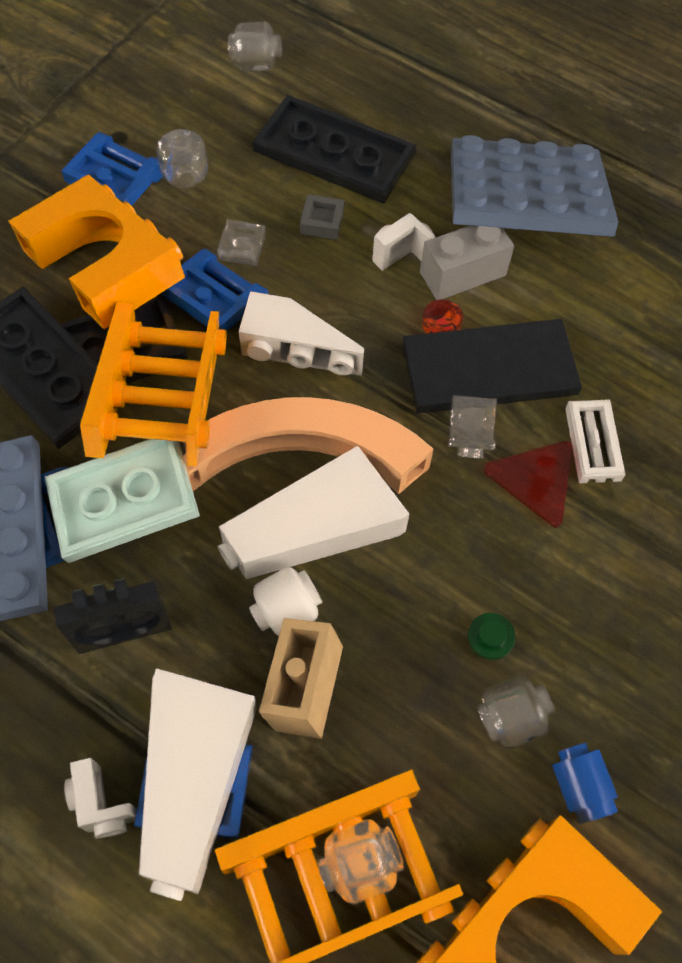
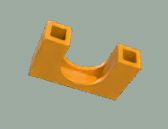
(90, 213)
(556, 868)

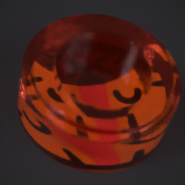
(442, 316)

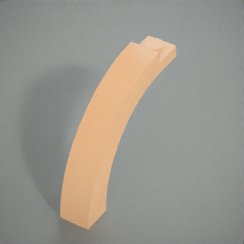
(312, 426)

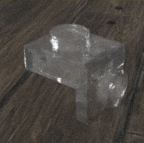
(472, 425)

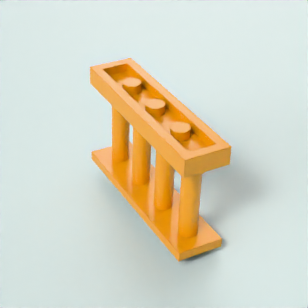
(111, 391)
(296, 839)

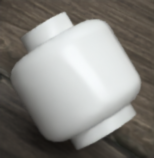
(284, 596)

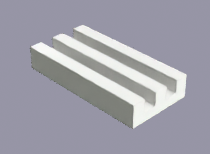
(598, 472)

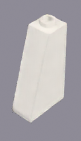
(315, 518)
(190, 771)

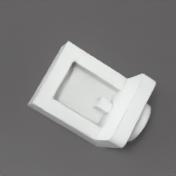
(400, 239)
(87, 796)

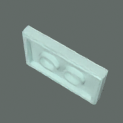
(120, 497)

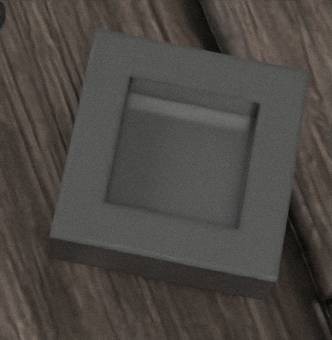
(322, 216)

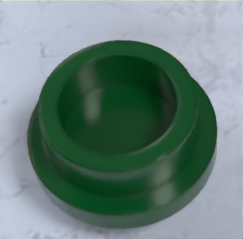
(491, 636)

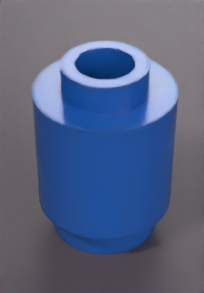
(585, 783)

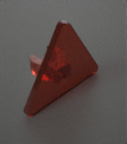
(536, 479)

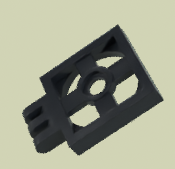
(114, 612)

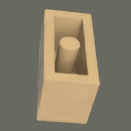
(301, 678)

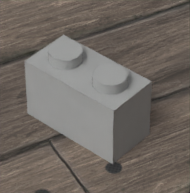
(465, 259)

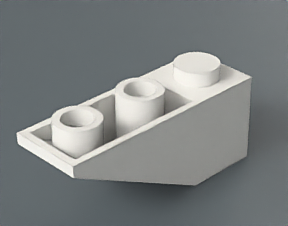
(289, 333)

